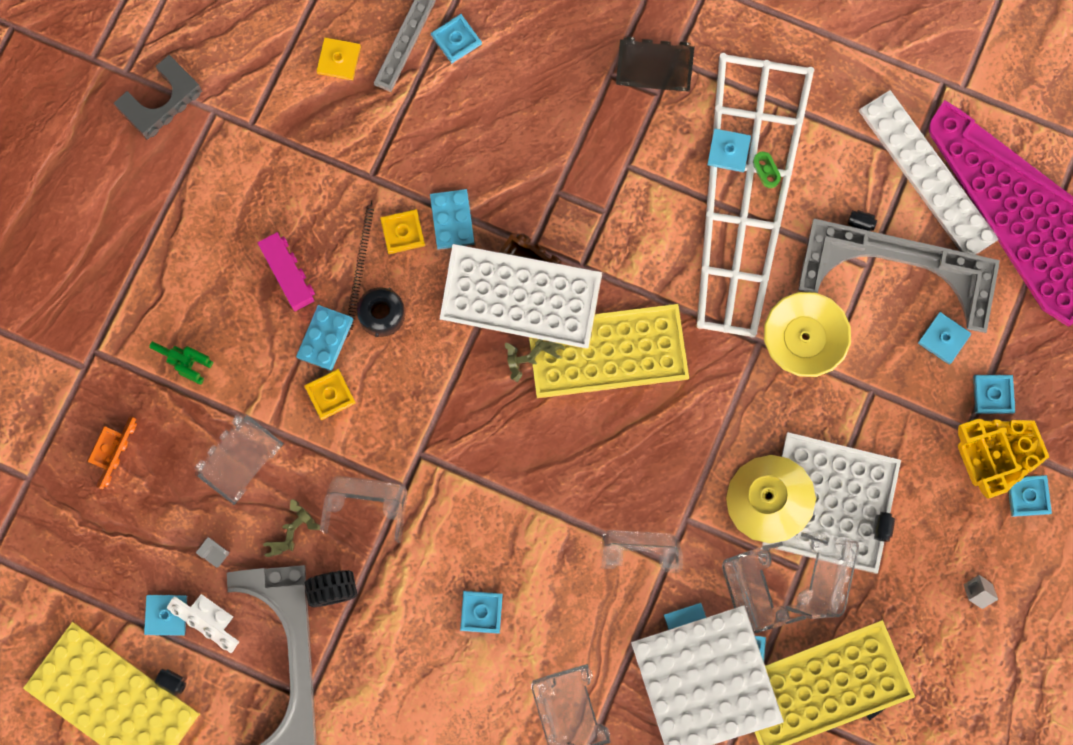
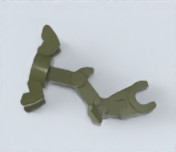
(515, 361)
(304, 516)

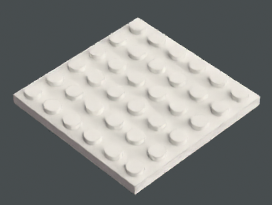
(849, 494)
(707, 680)

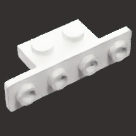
(207, 619)

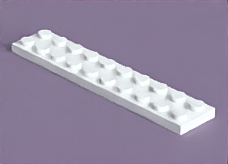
(928, 174)

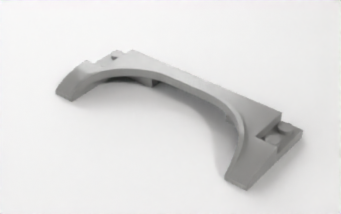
(967, 274)
(286, 594)

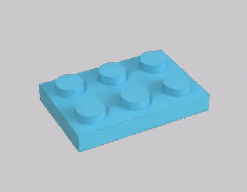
(452, 219)
(324, 337)

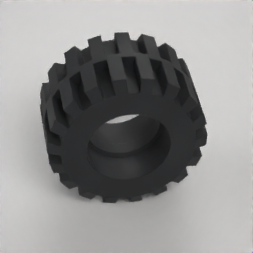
(330, 588)

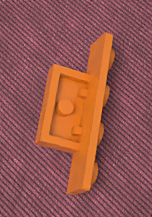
(108, 448)

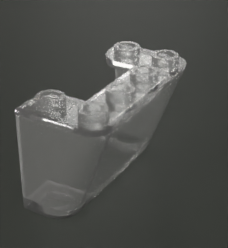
(237, 457)
(616, 541)

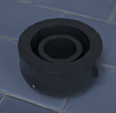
(384, 326)

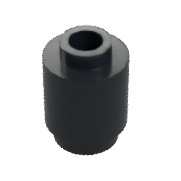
(862, 220)
(883, 527)
(170, 681)

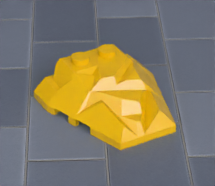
(1000, 453)

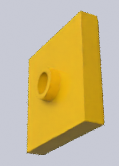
(338, 58)
(402, 231)
(329, 394)

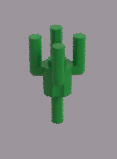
(183, 360)

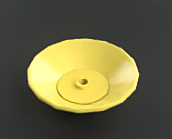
(817, 318)
(776, 517)

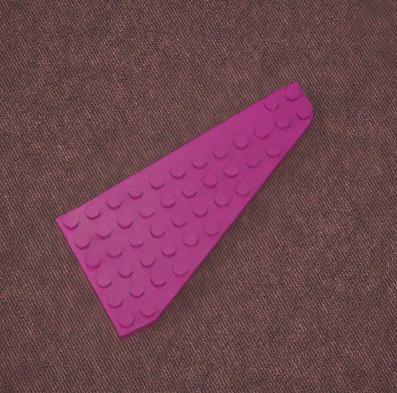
(1019, 205)

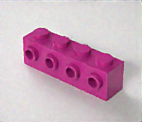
(286, 272)

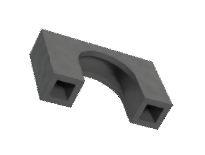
(148, 120)

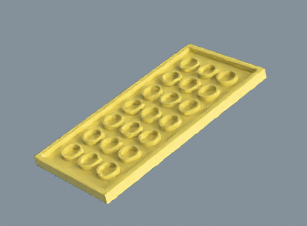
(622, 352)
(835, 684)
(107, 694)

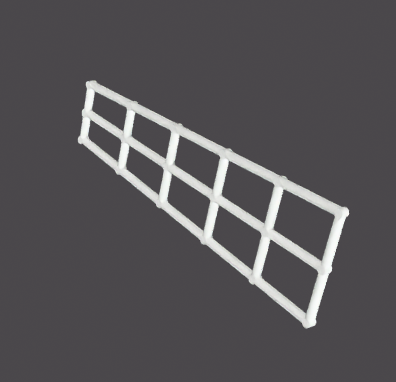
(758, 116)

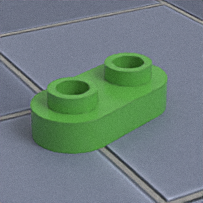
(766, 170)

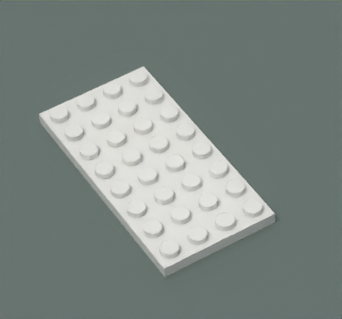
(521, 296)

